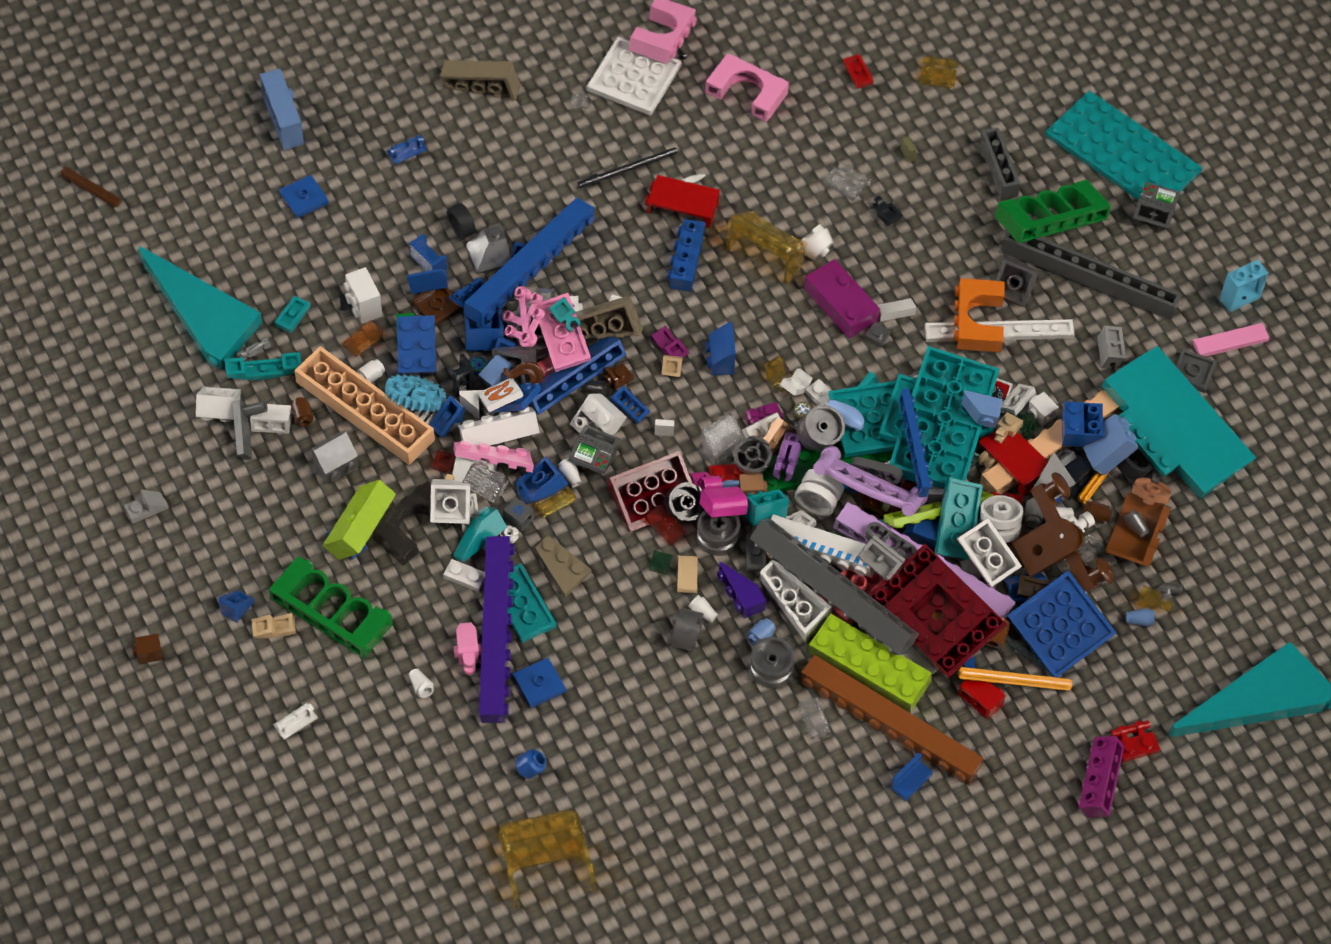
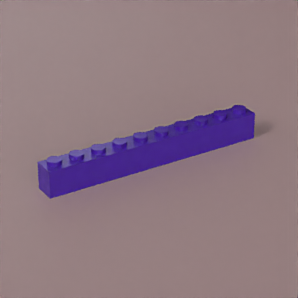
(496, 629)

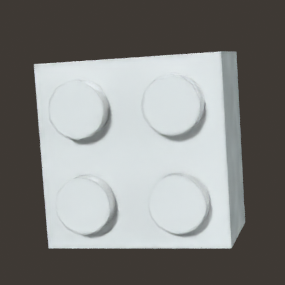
(363, 295)

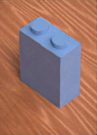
(1114, 447)

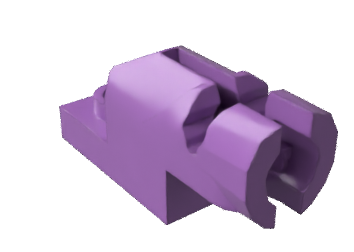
(788, 456)

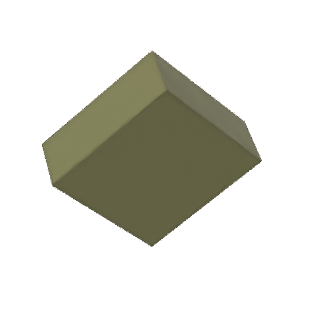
(908, 149)

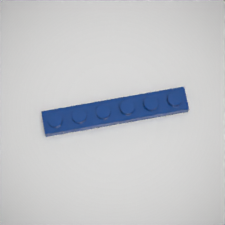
(913, 436)

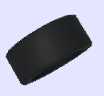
(461, 220)
(1133, 471)

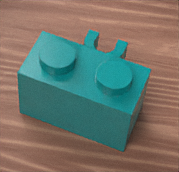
(765, 505)

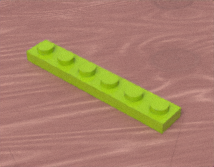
(927, 512)

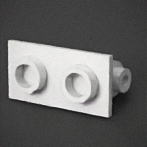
(295, 721)

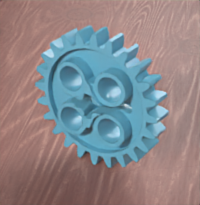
(415, 393)

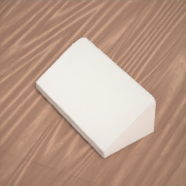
(897, 309)

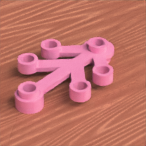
(527, 337)

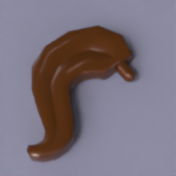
(530, 368)

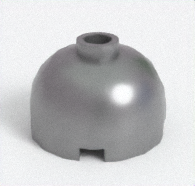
(752, 455)

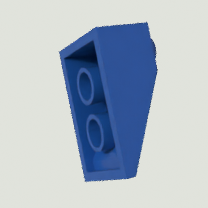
(483, 336)

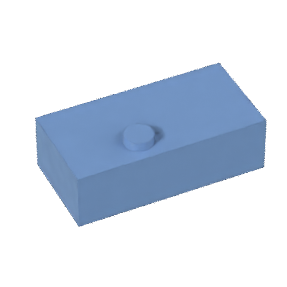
(282, 109)

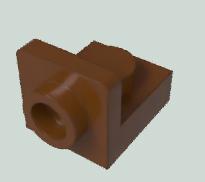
(617, 376)

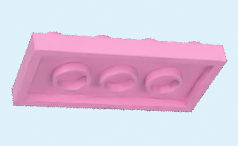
(564, 347)

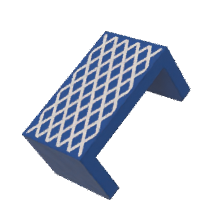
(426, 256)

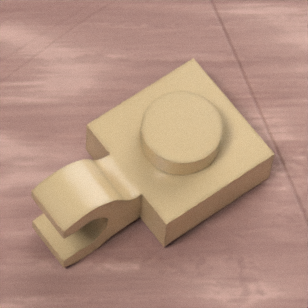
(1006, 426)

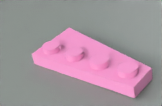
(494, 455)

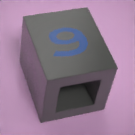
(518, 514)

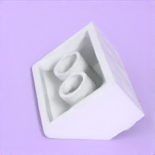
(989, 552)

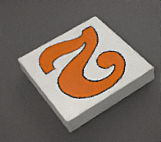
(500, 394)

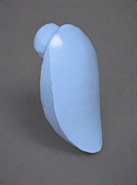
(851, 415)

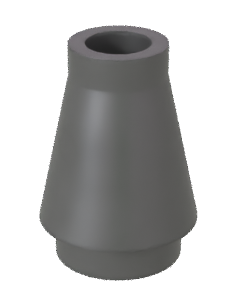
(1136, 523)

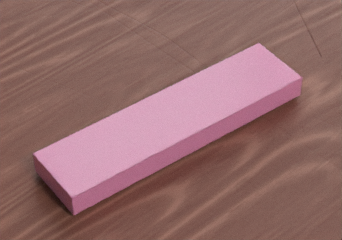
(1231, 340)

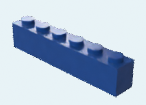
(562, 383)

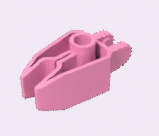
(467, 647)

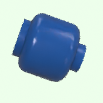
(531, 763)

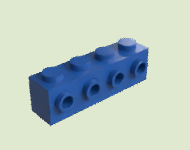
(687, 255)

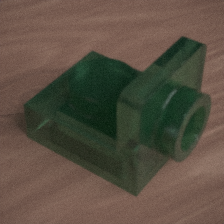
(1029, 423)

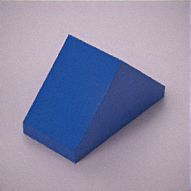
(235, 605)

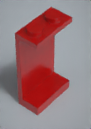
(683, 198)
(1016, 457)

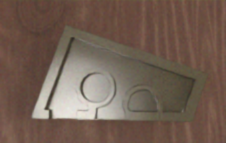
(562, 565)

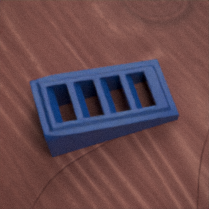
(628, 396)

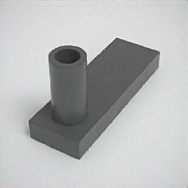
(242, 428)

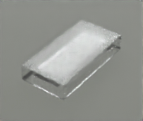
(814, 718)

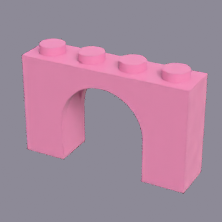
(664, 46)
(734, 70)

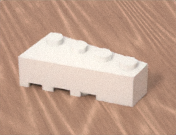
(796, 600)

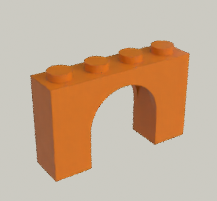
(969, 333)

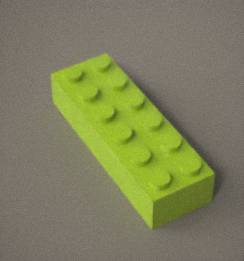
(870, 663)

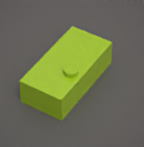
(359, 519)

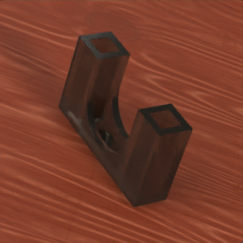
(388, 529)

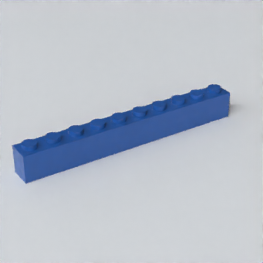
(529, 261)

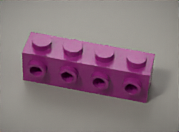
(1101, 776)

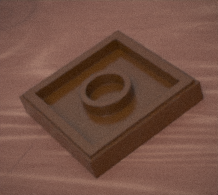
(436, 303)

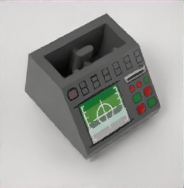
(1156, 205)
(594, 449)

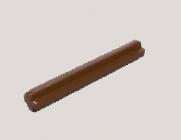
(90, 186)

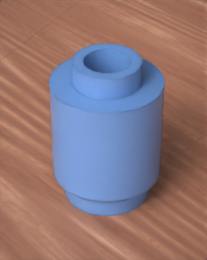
(761, 630)

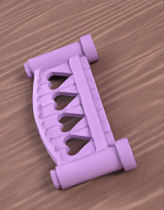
(829, 464)

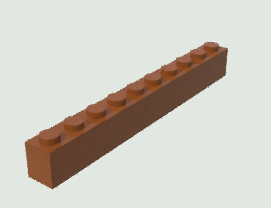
(891, 720)

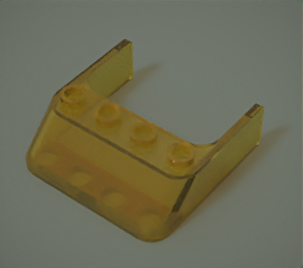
(543, 841)

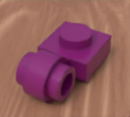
(753, 415)

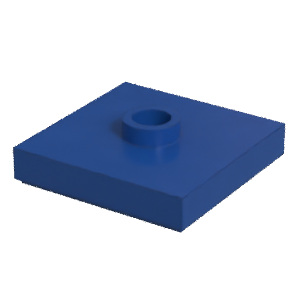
(304, 196)
(539, 682)

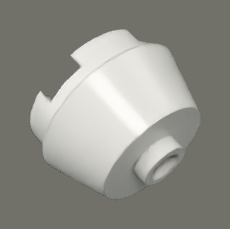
(817, 242)

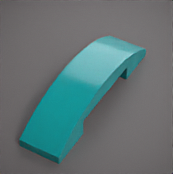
(262, 369)

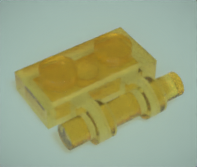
(938, 76)

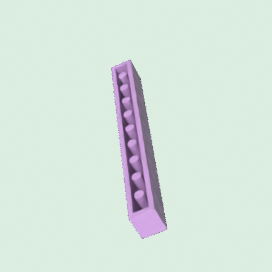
(853, 524)

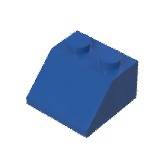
(721, 350)

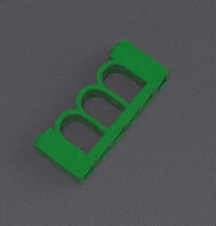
(1083, 194)
(300, 574)

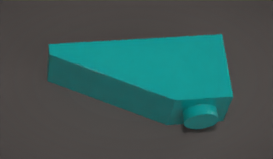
(484, 524)

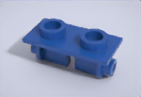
(407, 150)
(463, 294)

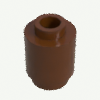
(302, 411)
(1099, 511)

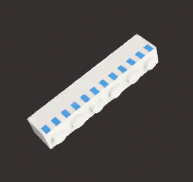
(829, 546)

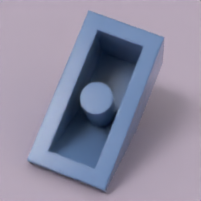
(982, 408)

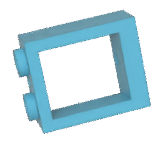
(1244, 282)

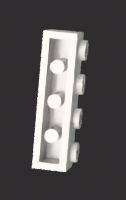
(500, 428)

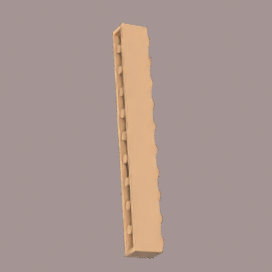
(1047, 443)

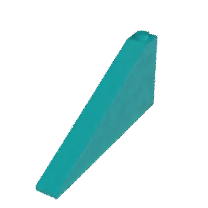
(210, 316)
(1272, 690)

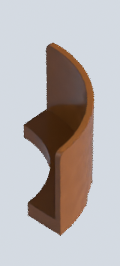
(1126, 542)

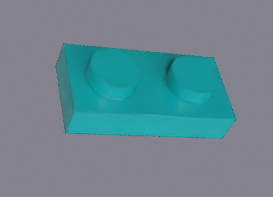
(292, 314)

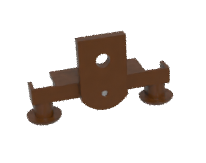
(1059, 540)

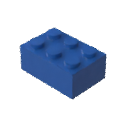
(416, 345)

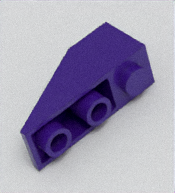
(745, 593)

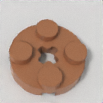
(1151, 492)

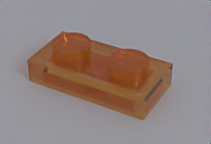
(363, 338)

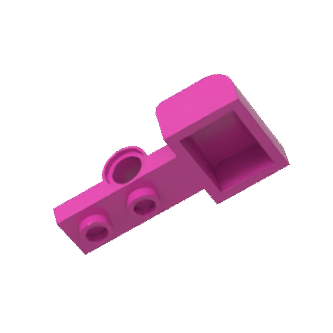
(719, 500)

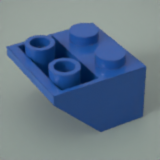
(1081, 423)

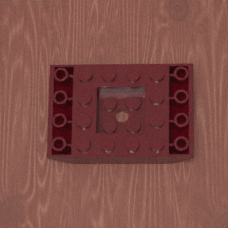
(930, 586)

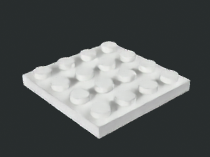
(632, 78)

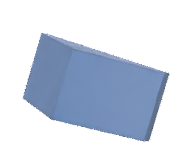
(493, 372)

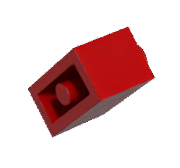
(982, 696)

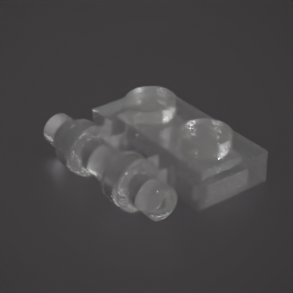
(844, 184)

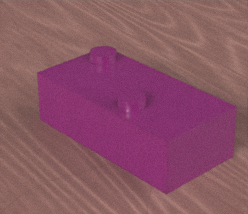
(842, 298)

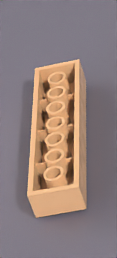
(364, 405)

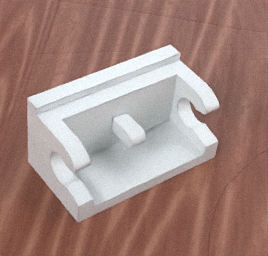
(275, 420)

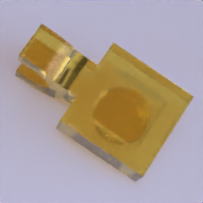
(775, 370)
(1151, 599)

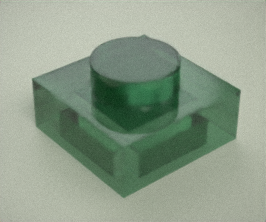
(660, 562)

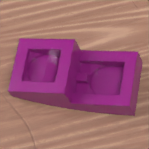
(668, 344)

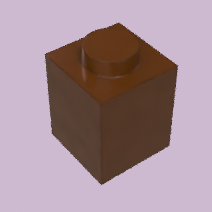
(147, 649)

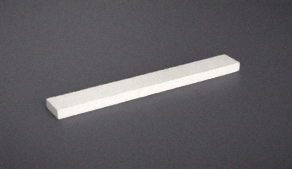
(1012, 330)

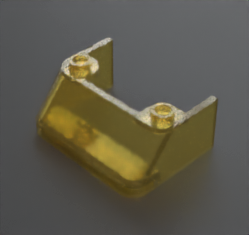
(768, 237)

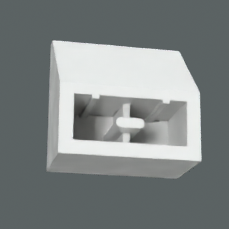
(598, 414)

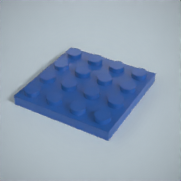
(1061, 625)

